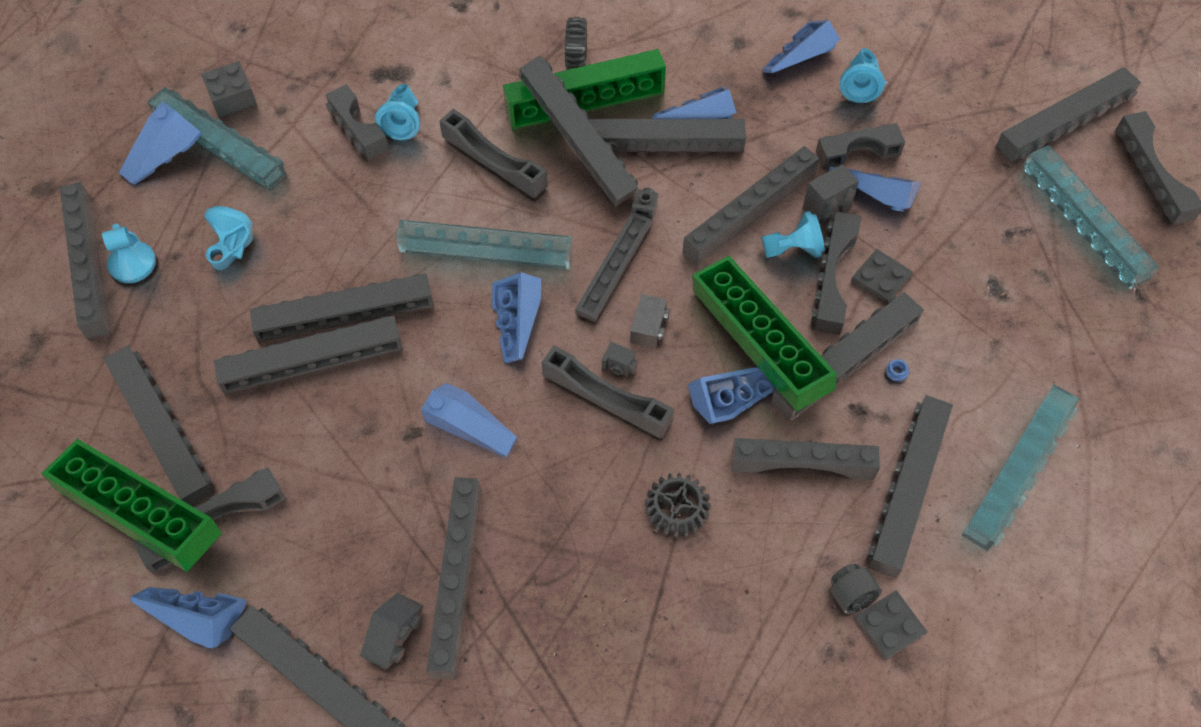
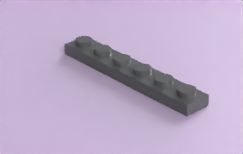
(613, 267)

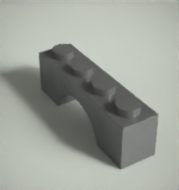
(367, 137)
(882, 140)

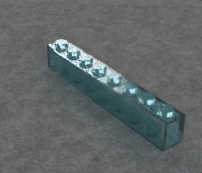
(225, 141)
(1090, 217)
(484, 244)
(1021, 466)

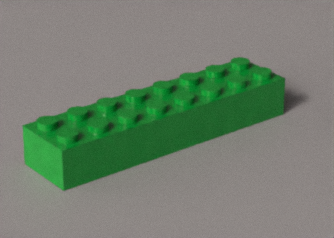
(593, 87)
(764, 333)
(132, 504)

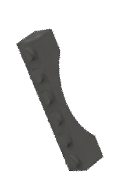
(521, 173)
(1177, 200)
(831, 307)
(639, 410)
(844, 459)
(254, 493)

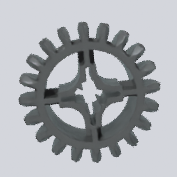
(575, 42)
(660, 495)

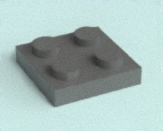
(881, 276)
(890, 625)

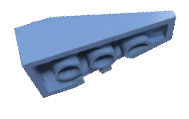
(808, 42)
(712, 105)
(159, 140)
(891, 191)
(516, 305)
(729, 394)
(466, 418)
(192, 615)

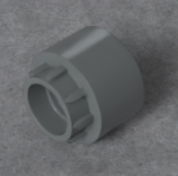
(854, 588)

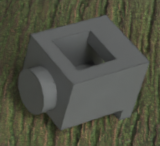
(646, 201)
(619, 360)

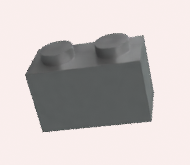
(649, 320)

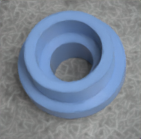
(899, 365)

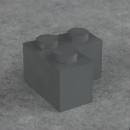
(389, 629)

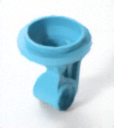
(863, 79)
(397, 115)
(234, 234)
(806, 236)
(129, 257)

